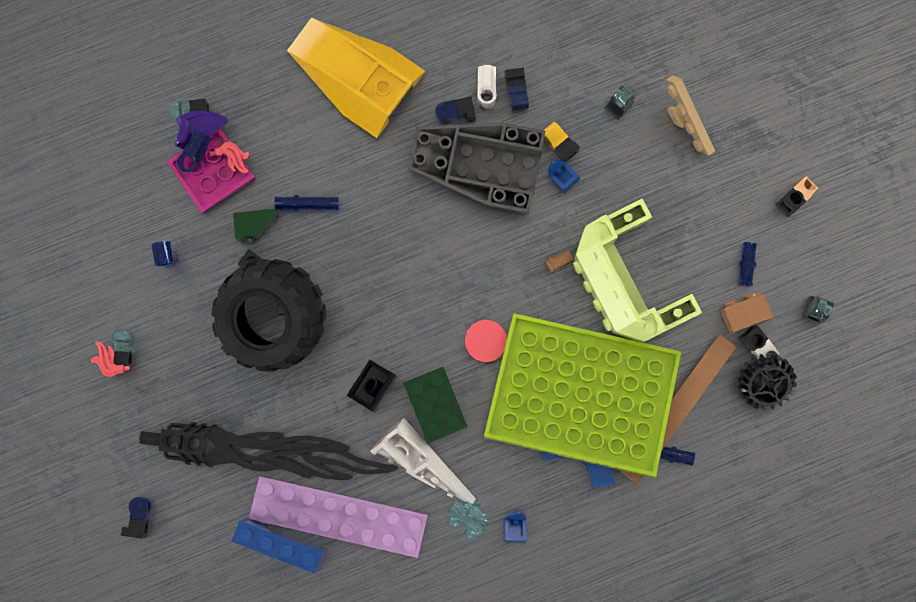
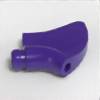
(201, 121)

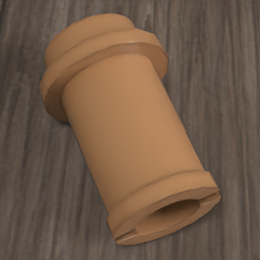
(558, 261)

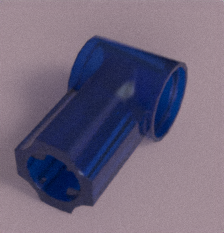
(195, 149)
(163, 254)

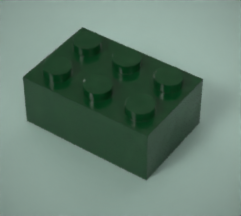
(435, 405)

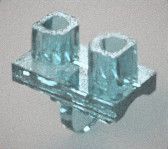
(469, 515)

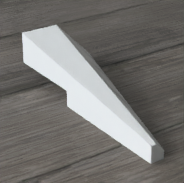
(408, 449)

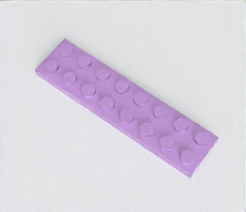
(338, 516)

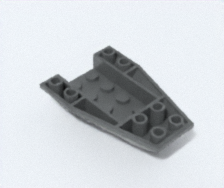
(481, 161)

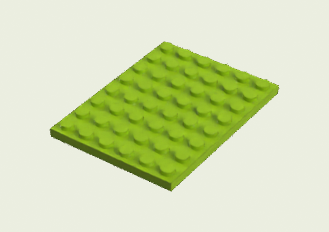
(583, 395)

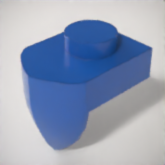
(563, 174)
(515, 527)

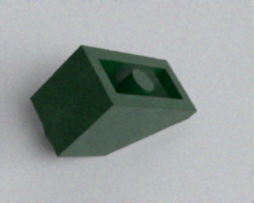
(253, 224)

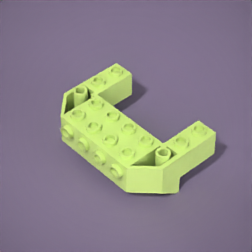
(612, 284)

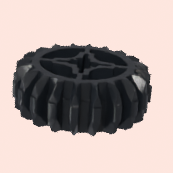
(753, 390)

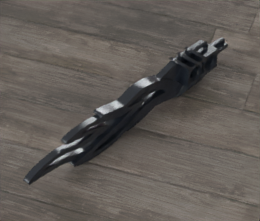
(226, 454)

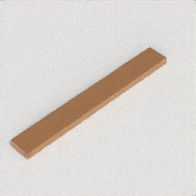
(693, 389)

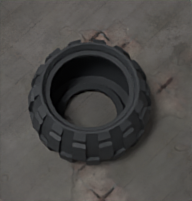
(294, 294)

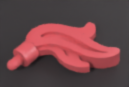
(234, 156)
(106, 361)

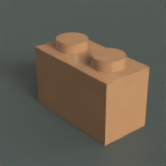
(746, 313)

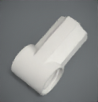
(486, 86)

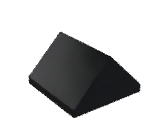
(372, 386)

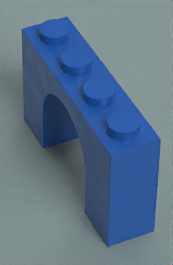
(260, 539)

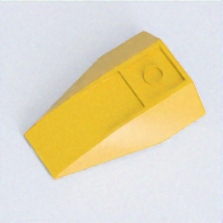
(355, 73)

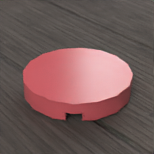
(485, 341)

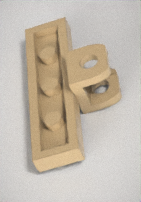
(686, 115)

